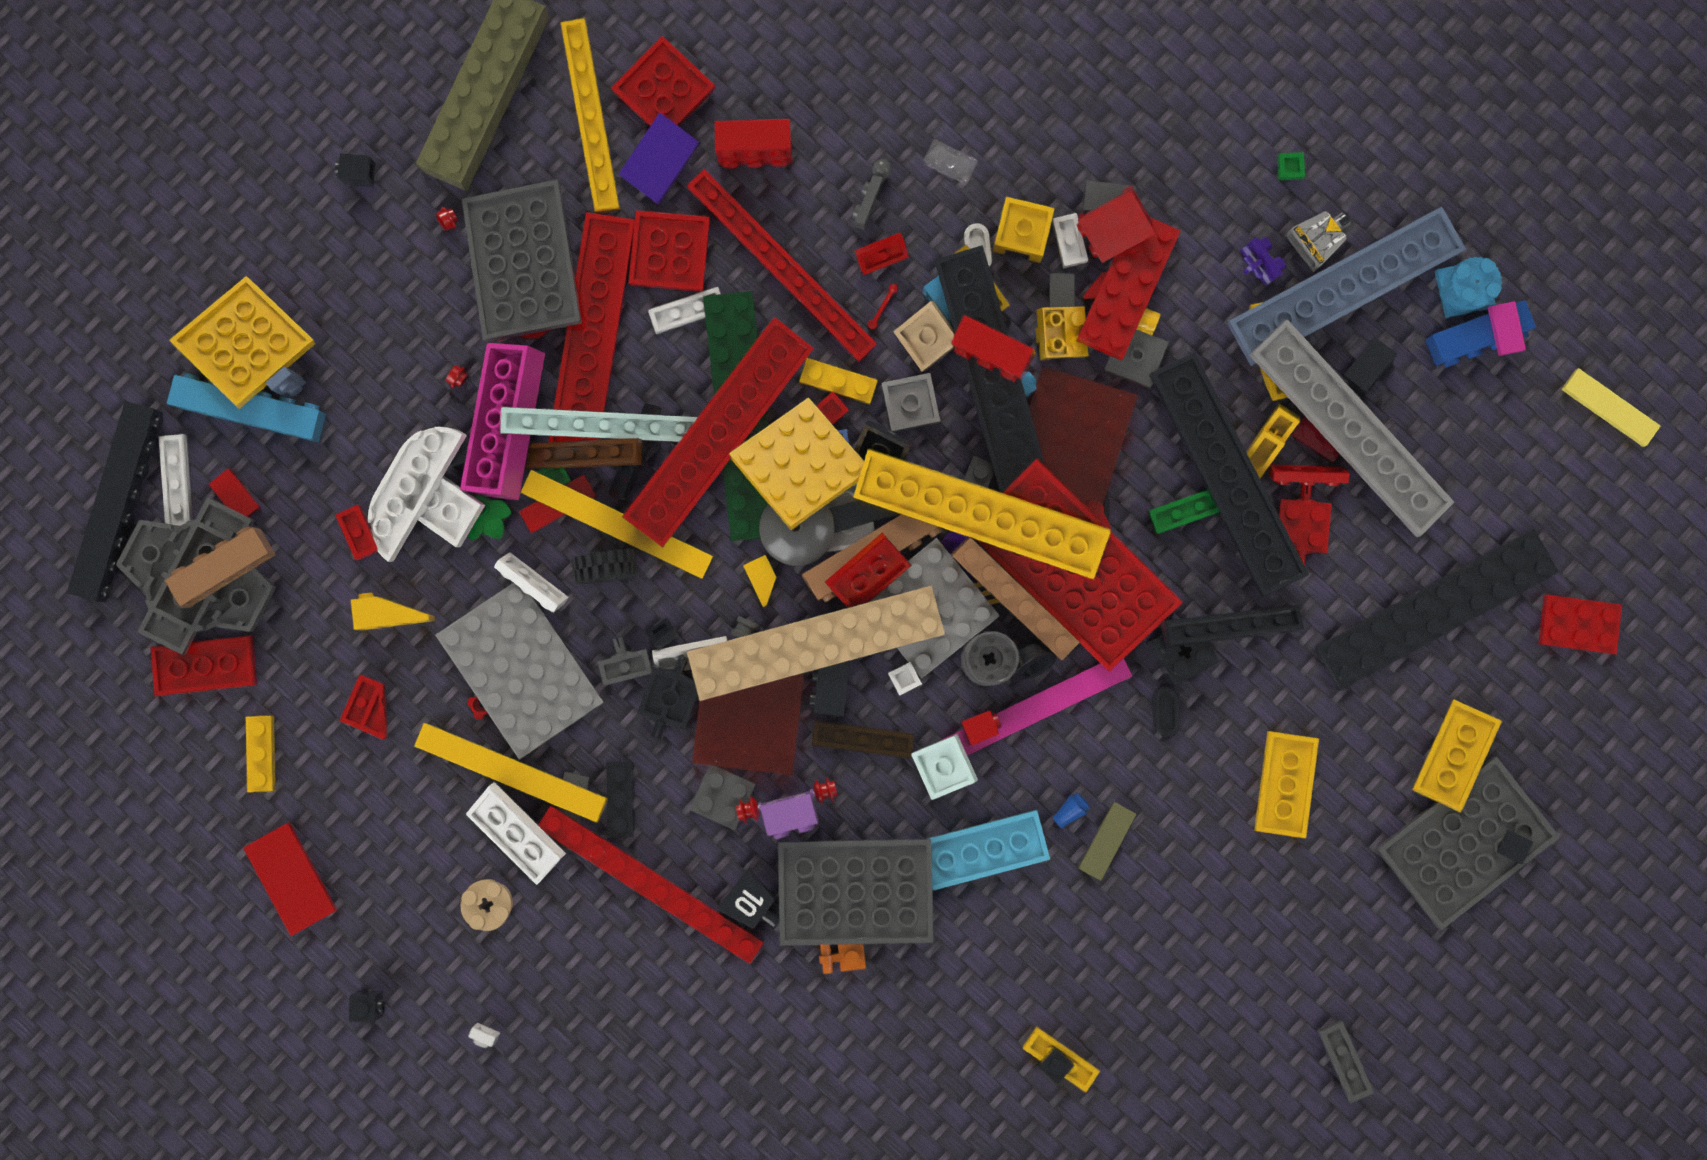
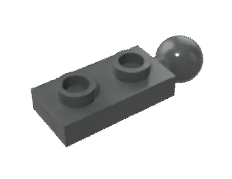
(881, 170)

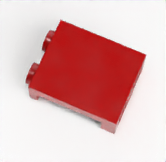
(1116, 225)

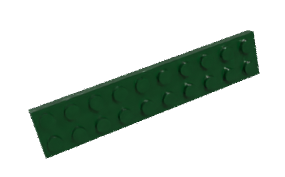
(730, 336)

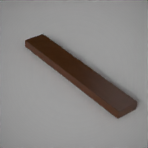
(584, 453)

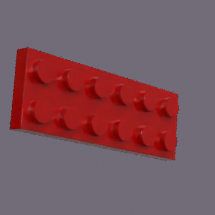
(1127, 293)

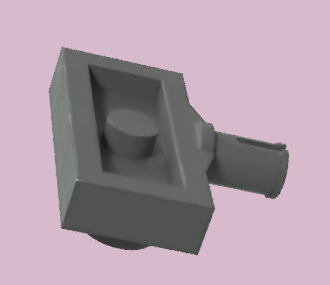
(624, 664)

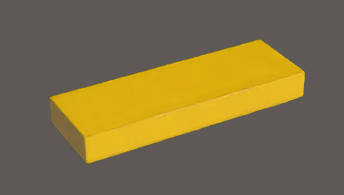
(1081, 1074)

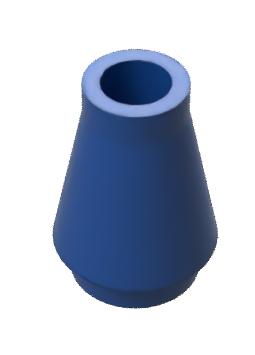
(1071, 810)

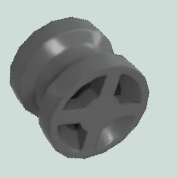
(744, 627)

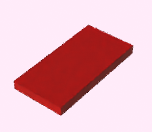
(205, 666)
(290, 879)

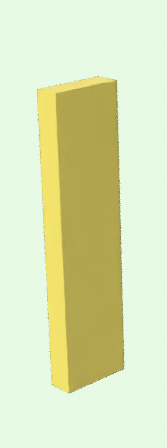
(1611, 407)

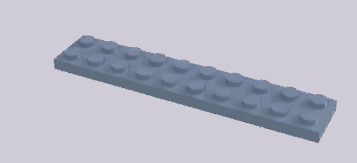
(1352, 281)

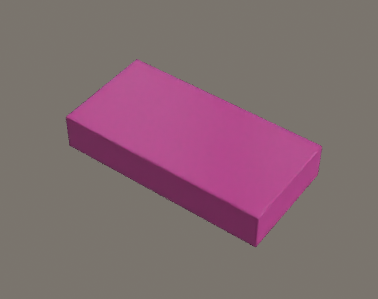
(1506, 328)

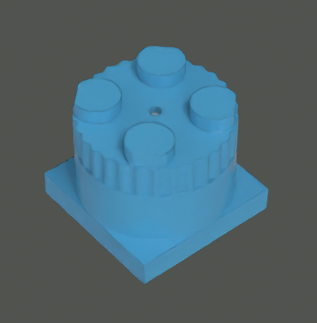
(1468, 286)

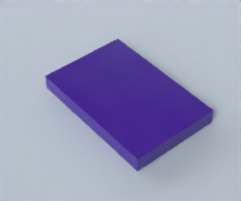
(659, 158)

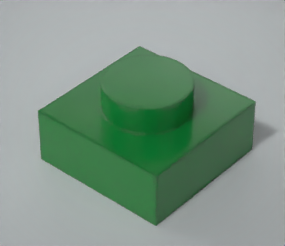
(1291, 166)
(559, 475)

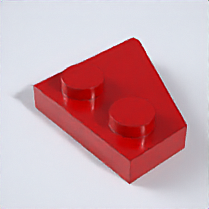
(367, 707)

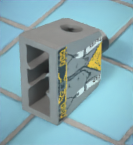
(1318, 237)

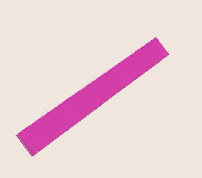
(1051, 701)

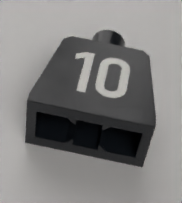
(750, 901)

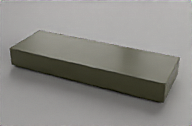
(1107, 841)

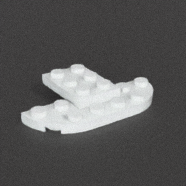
(420, 491)

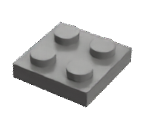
(910, 402)

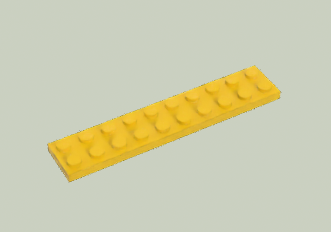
(981, 513)

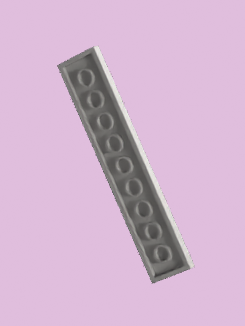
(1351, 428)

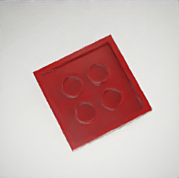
(663, 84)
(669, 251)

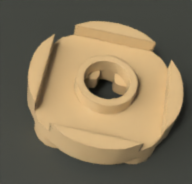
(473, 898)

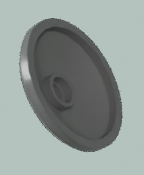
(801, 546)

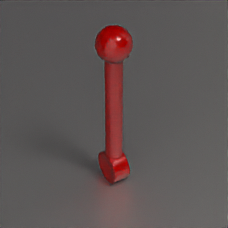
(872, 324)

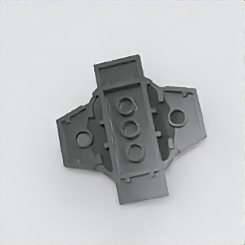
(161, 548)

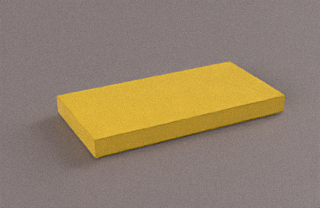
(1456, 755)
(1286, 784)

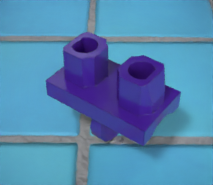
(1261, 262)

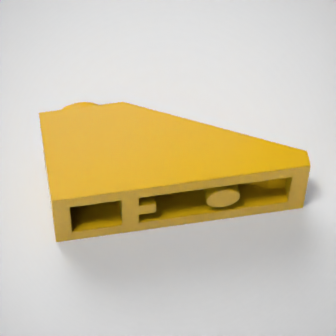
(377, 612)

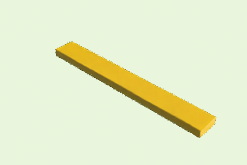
(590, 116)
(611, 522)
(511, 772)

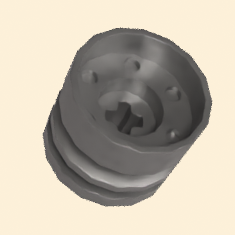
(1004, 659)

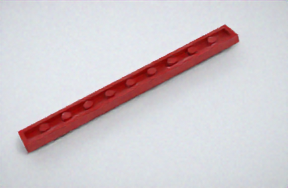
(781, 265)
(650, 884)

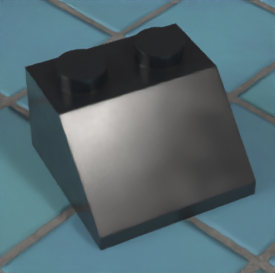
(882, 440)

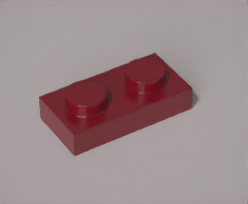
(1310, 437)

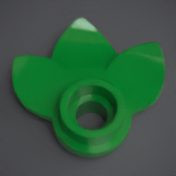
(490, 519)

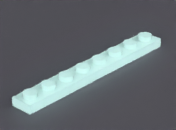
(593, 424)

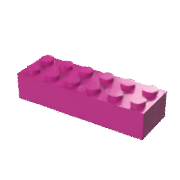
(494, 458)

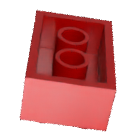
(753, 142)
(992, 349)

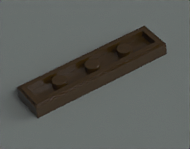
(863, 739)

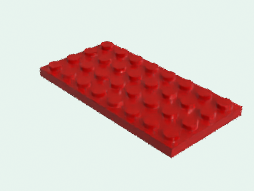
(1104, 612)

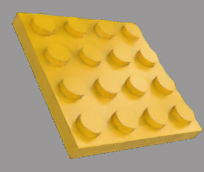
(242, 342)
(799, 463)

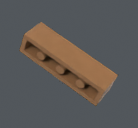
(219, 567)

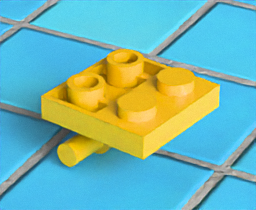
(1059, 331)

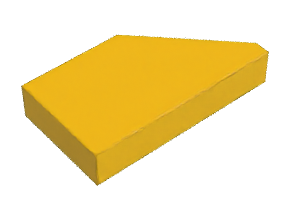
(761, 577)

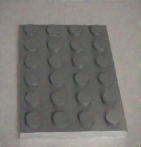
(521, 261)
(1451, 855)
(855, 892)

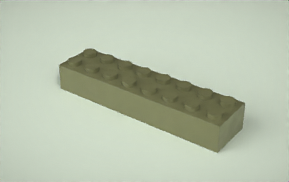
(482, 91)

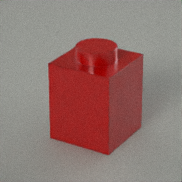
(981, 727)

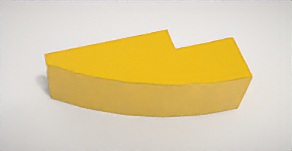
(1272, 438)

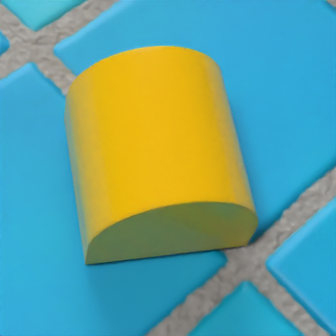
(1148, 321)

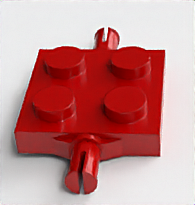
(1306, 523)

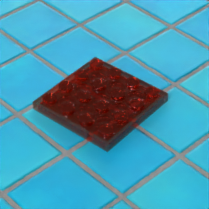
(751, 727)

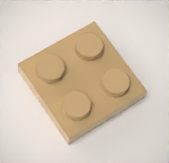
(926, 336)

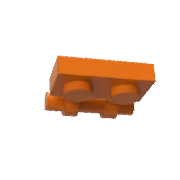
(850, 957)

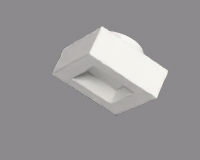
(904, 678)
(483, 1035)

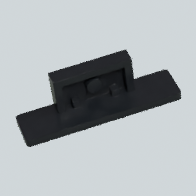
(625, 474)

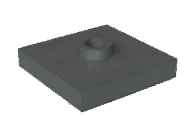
(1139, 360)

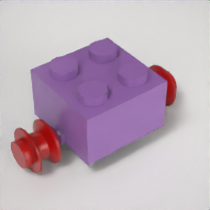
(788, 812)

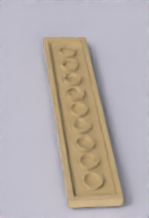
(815, 643)

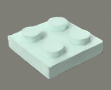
(944, 767)

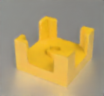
(1023, 228)

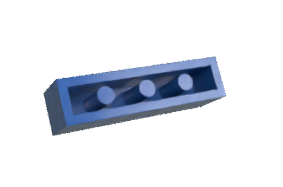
(1471, 338)

